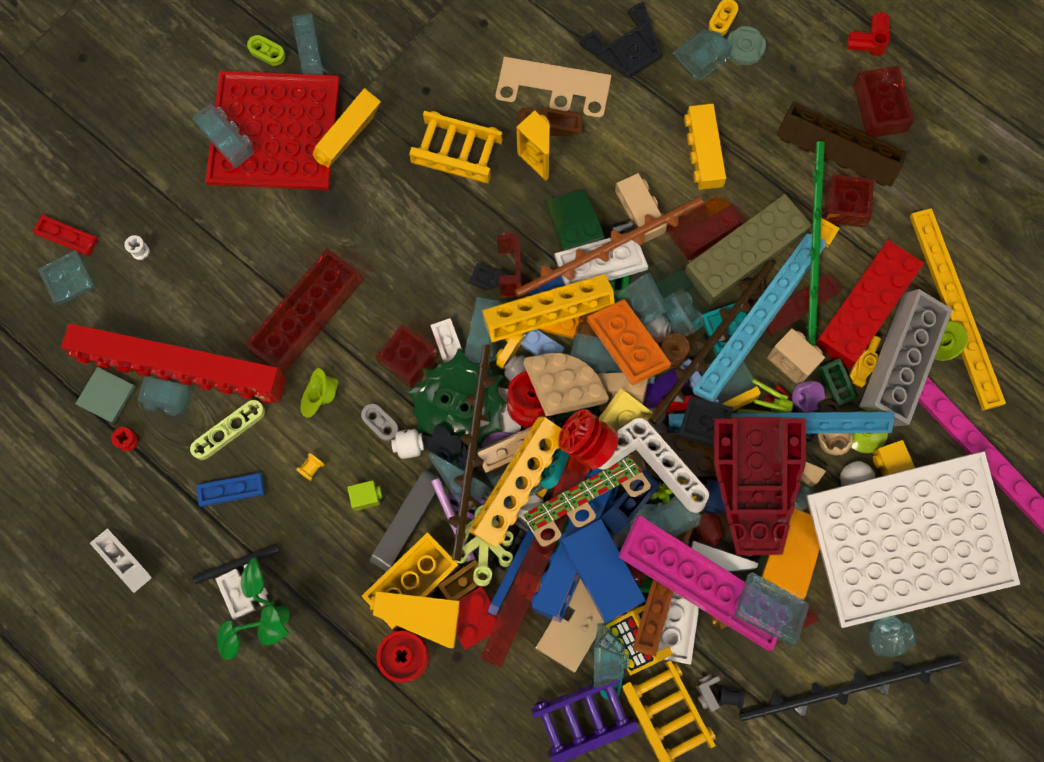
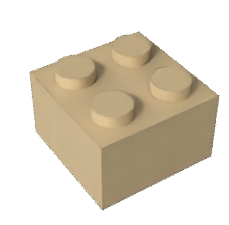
(795, 356)

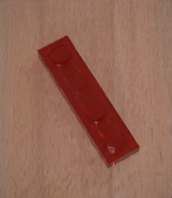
(799, 305)

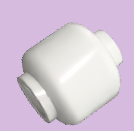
(408, 443)

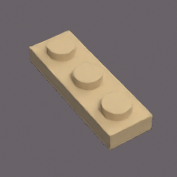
(503, 450)

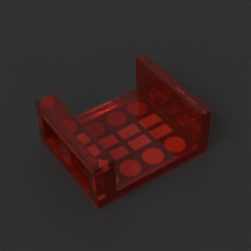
(507, 244)

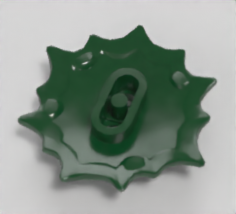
(457, 381)

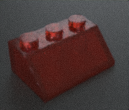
(705, 227)

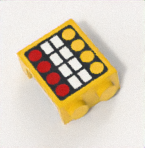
(625, 629)

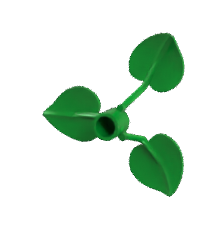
(272, 620)

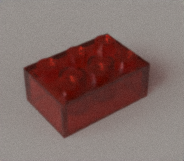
(883, 101)

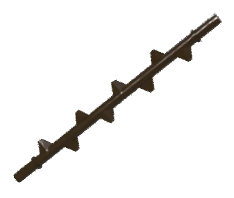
(706, 346)
(472, 459)

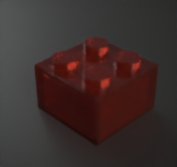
(848, 201)
(406, 355)

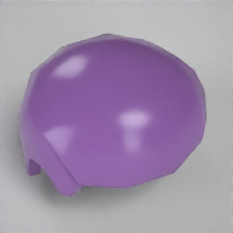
(807, 395)

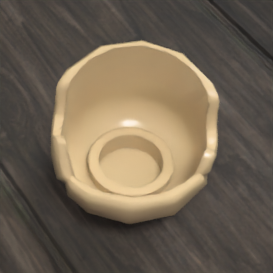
(835, 443)

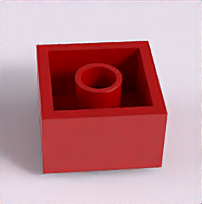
(474, 620)

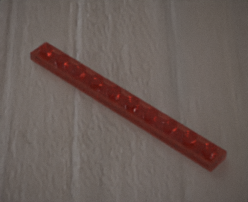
(529, 576)

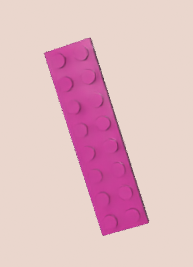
(689, 576)

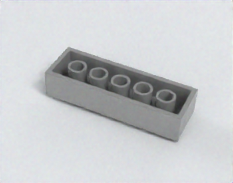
(906, 356)

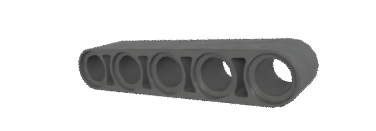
(405, 522)

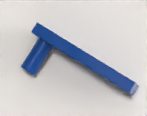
(511, 573)

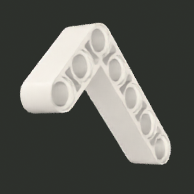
(656, 458)

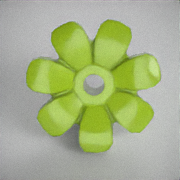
(663, 493)

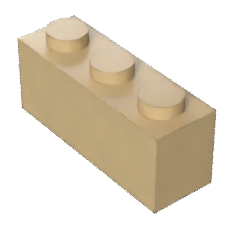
(638, 202)

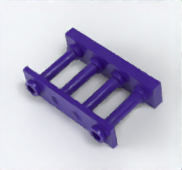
(583, 743)

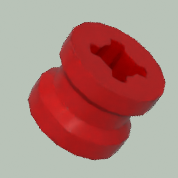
(127, 443)

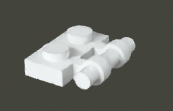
(233, 596)

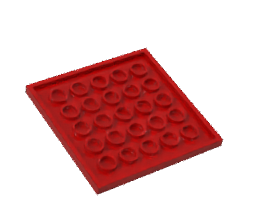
(283, 121)

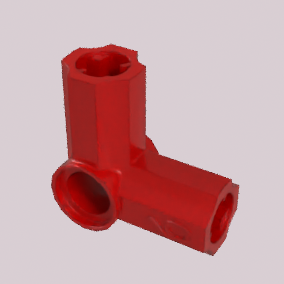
(874, 42)

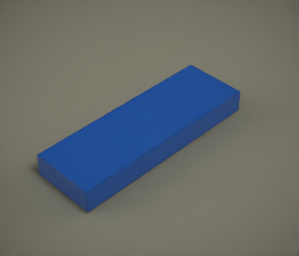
(230, 490)

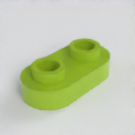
(267, 51)

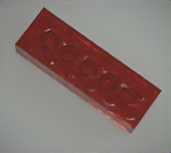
(304, 311)

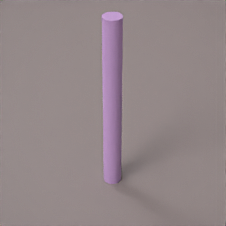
(447, 508)

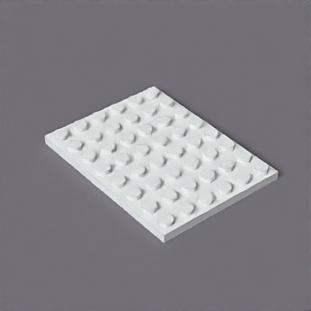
(912, 539)

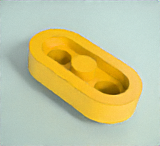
(722, 18)
(510, 349)

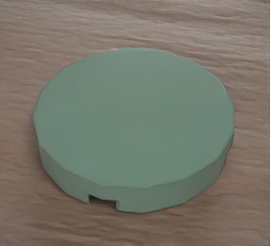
(747, 45)

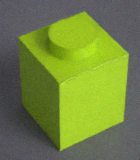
(364, 495)

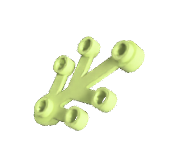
(482, 568)

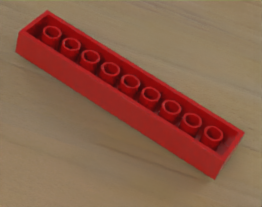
(174, 363)

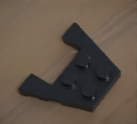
(631, 51)

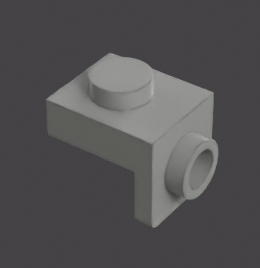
(706, 696)

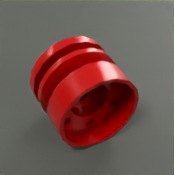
(588, 439)

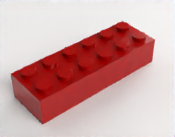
(869, 304)

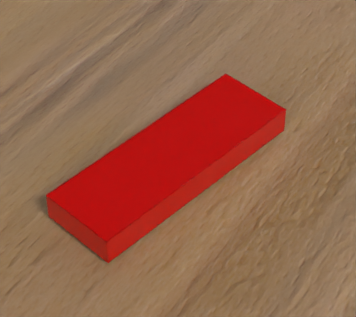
(65, 235)

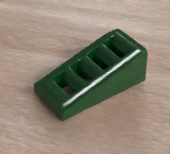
(843, 378)

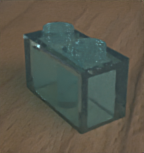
(164, 396)

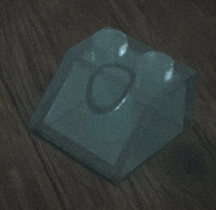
(704, 53)

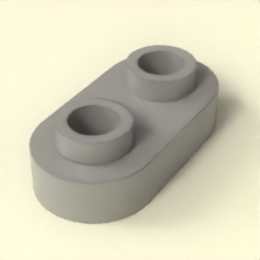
(380, 423)

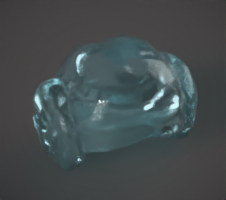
(891, 637)

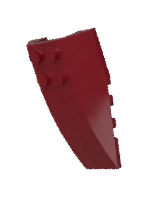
(759, 478)

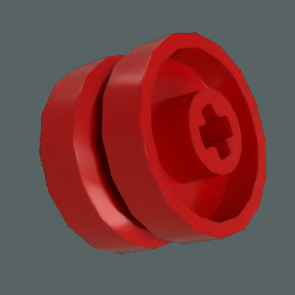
(523, 401)
(389, 657)

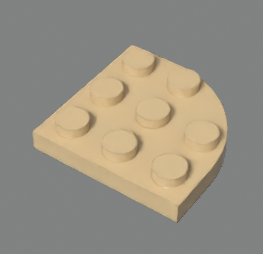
(564, 383)

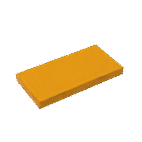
(795, 567)

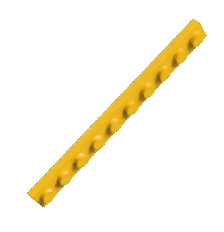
(952, 295)

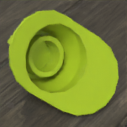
(319, 392)

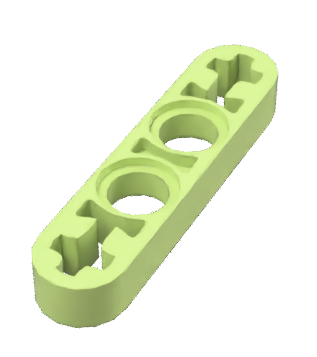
(225, 426)

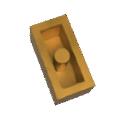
(460, 583)

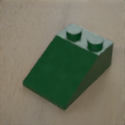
(574, 220)

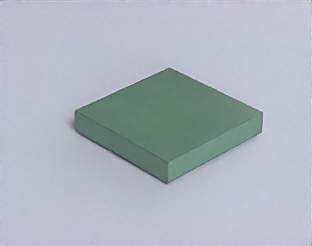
(105, 395)

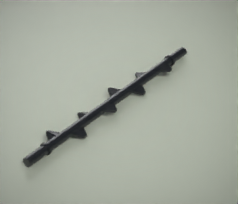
(841, 693)

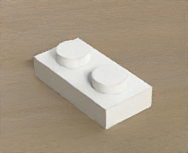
(446, 339)

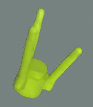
(778, 406)

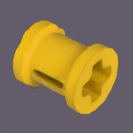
(310, 466)

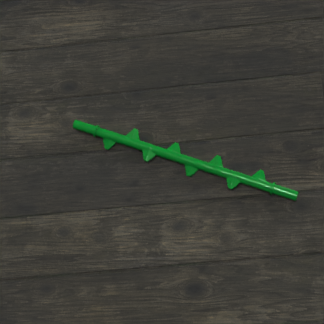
(815, 246)

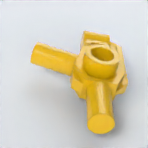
(865, 363)

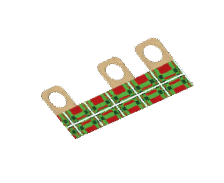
(579, 496)

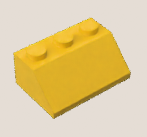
(534, 143)

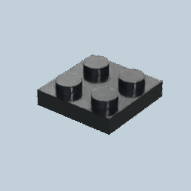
(699, 420)

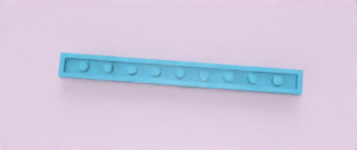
(756, 321)

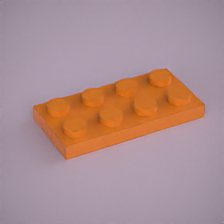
(628, 342)

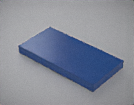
(602, 571)

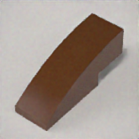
(561, 122)

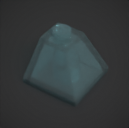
(608, 657)

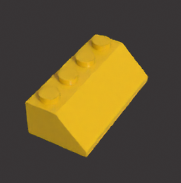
(416, 572)

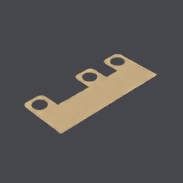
(558, 79)

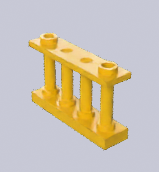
(458, 166)
(645, 713)

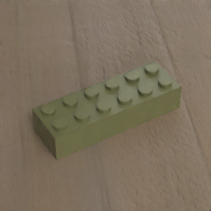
(747, 249)

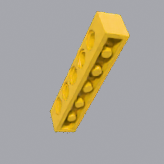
(548, 308)
(506, 486)

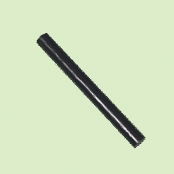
(235, 564)

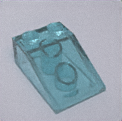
(682, 314)

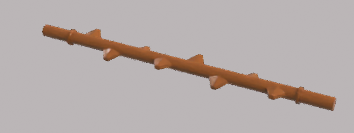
(602, 252)

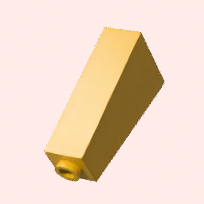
(346, 128)
(425, 616)

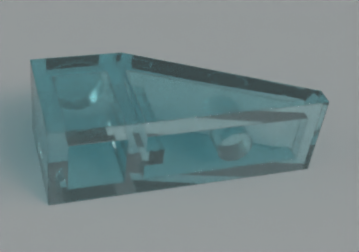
(308, 44)
(449, 472)

